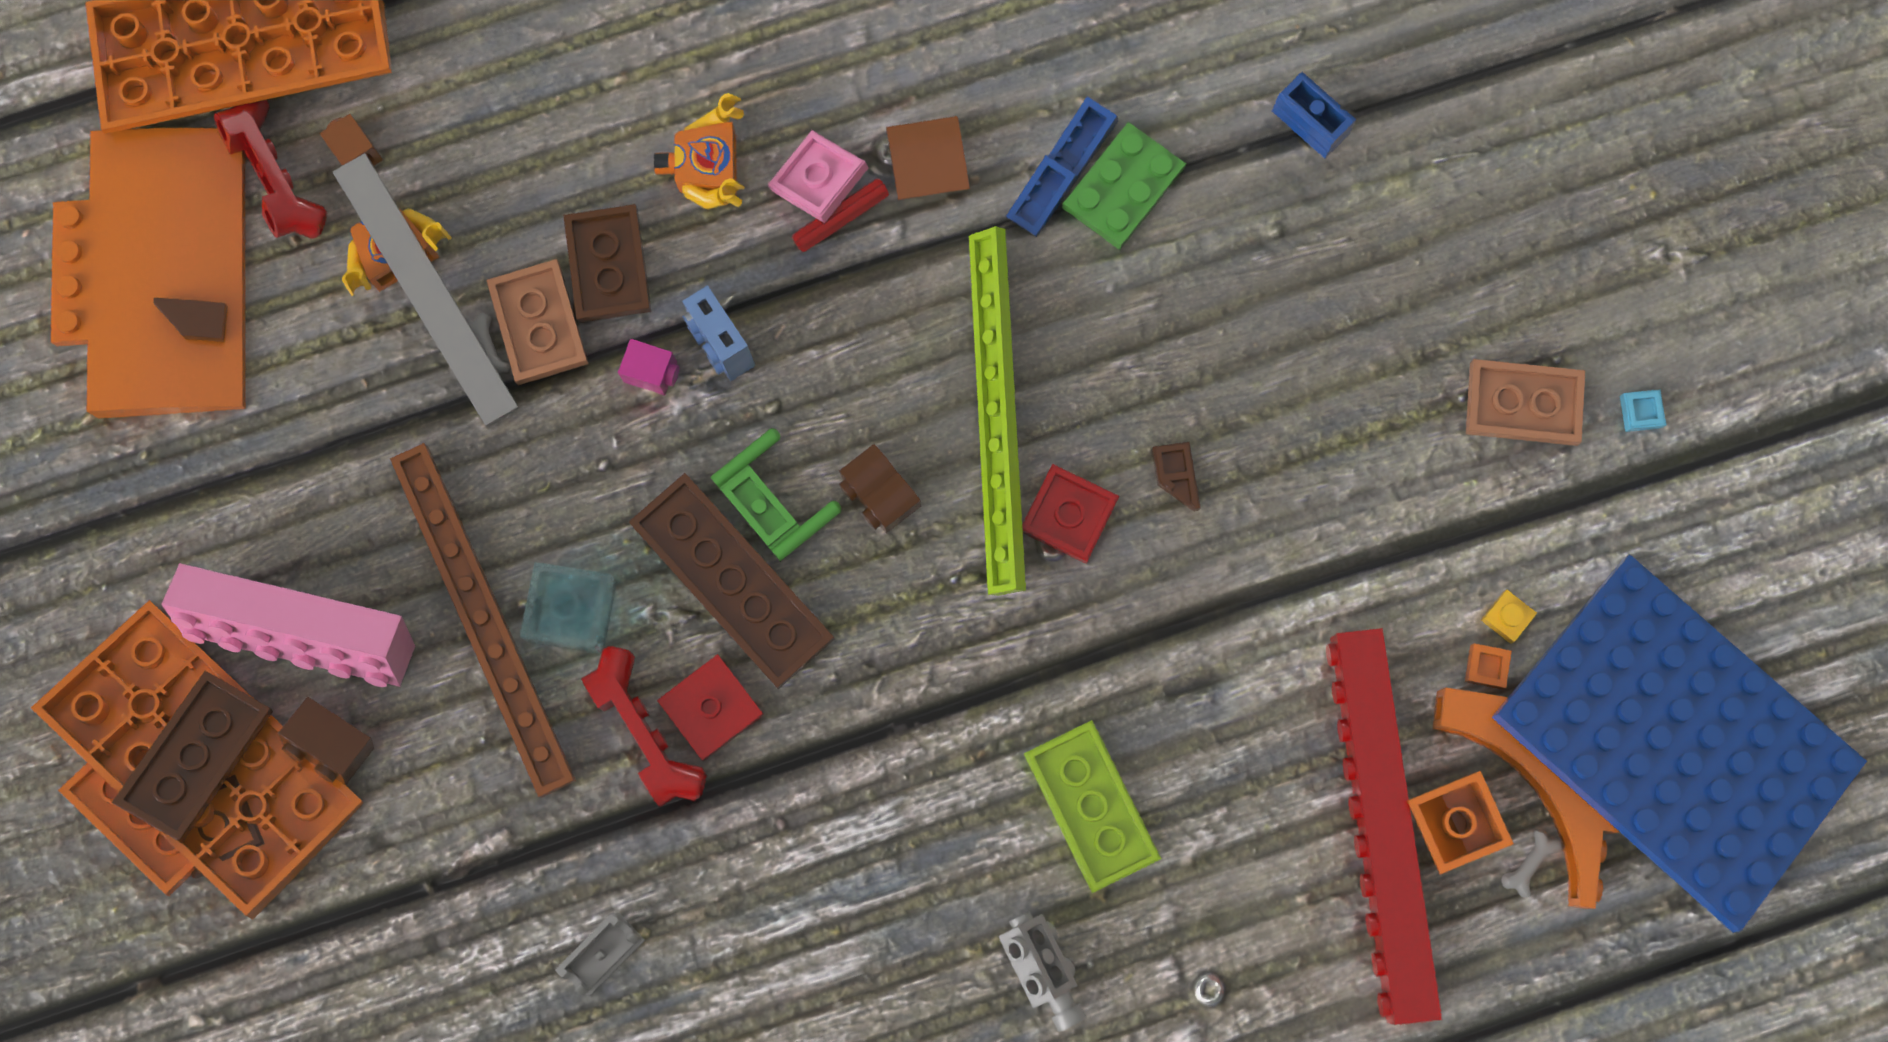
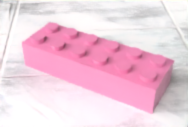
(289, 626)

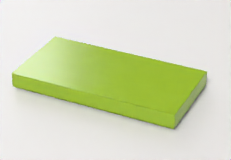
(1092, 806)

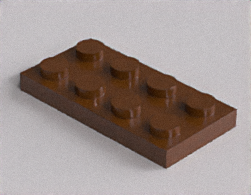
(193, 757)

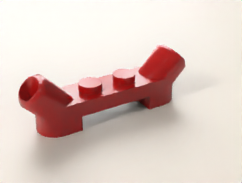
(280, 208)
(663, 777)

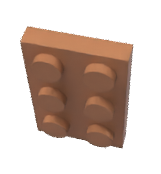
(537, 322)
(1525, 402)

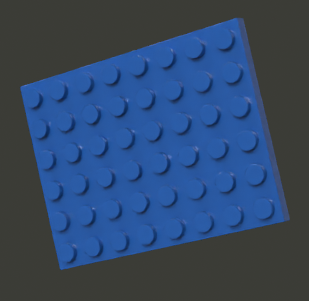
(1680, 742)

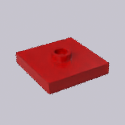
(710, 707)

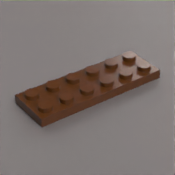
(731, 580)

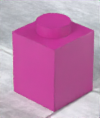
(649, 367)

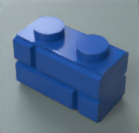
(1313, 115)

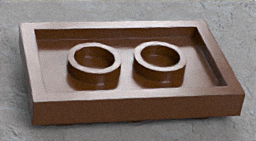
(607, 263)

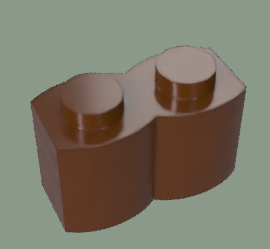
(879, 489)

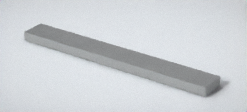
(425, 290)

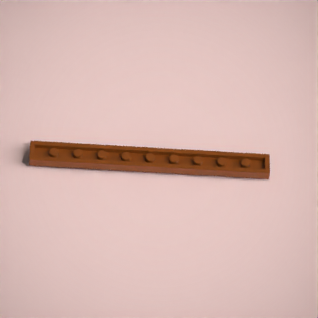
(483, 621)

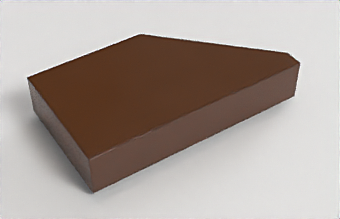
(195, 318)
(1176, 473)

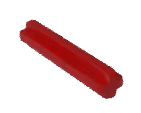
(846, 212)

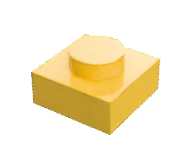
(1508, 616)

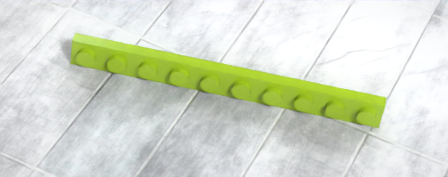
(997, 412)

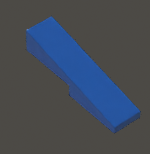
(1062, 166)

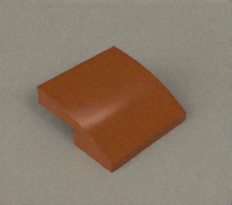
(927, 157)

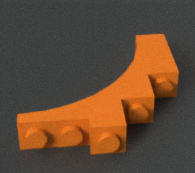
(1576, 822)

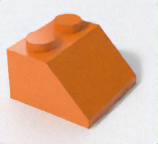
(1460, 822)

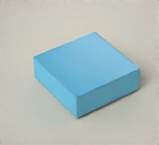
(1642, 410)

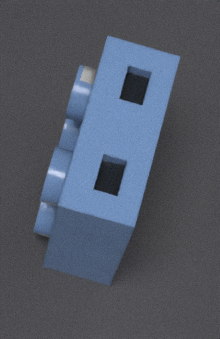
(711, 325)

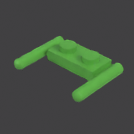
(760, 505)

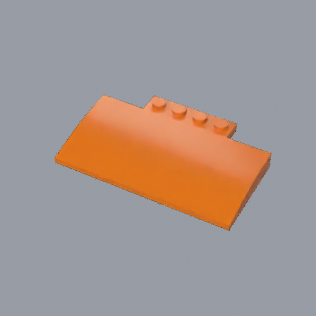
(211, 55)
(159, 226)
(113, 714)

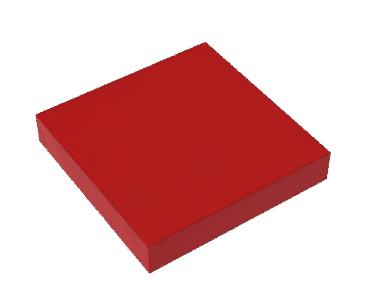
(1069, 513)

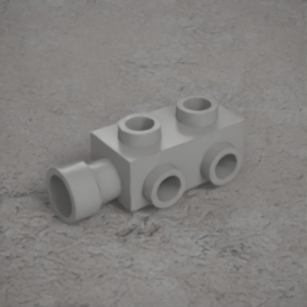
(1038, 967)

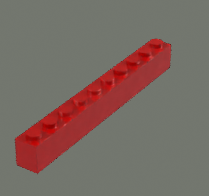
(1384, 828)

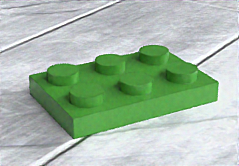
(1123, 185)

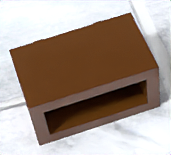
(325, 741)

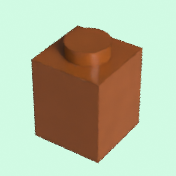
(349, 141)

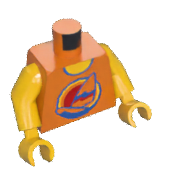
(706, 157)
(366, 260)

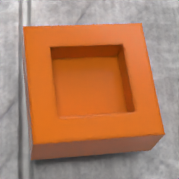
(1488, 666)

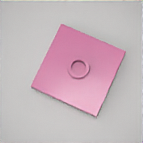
(818, 176)

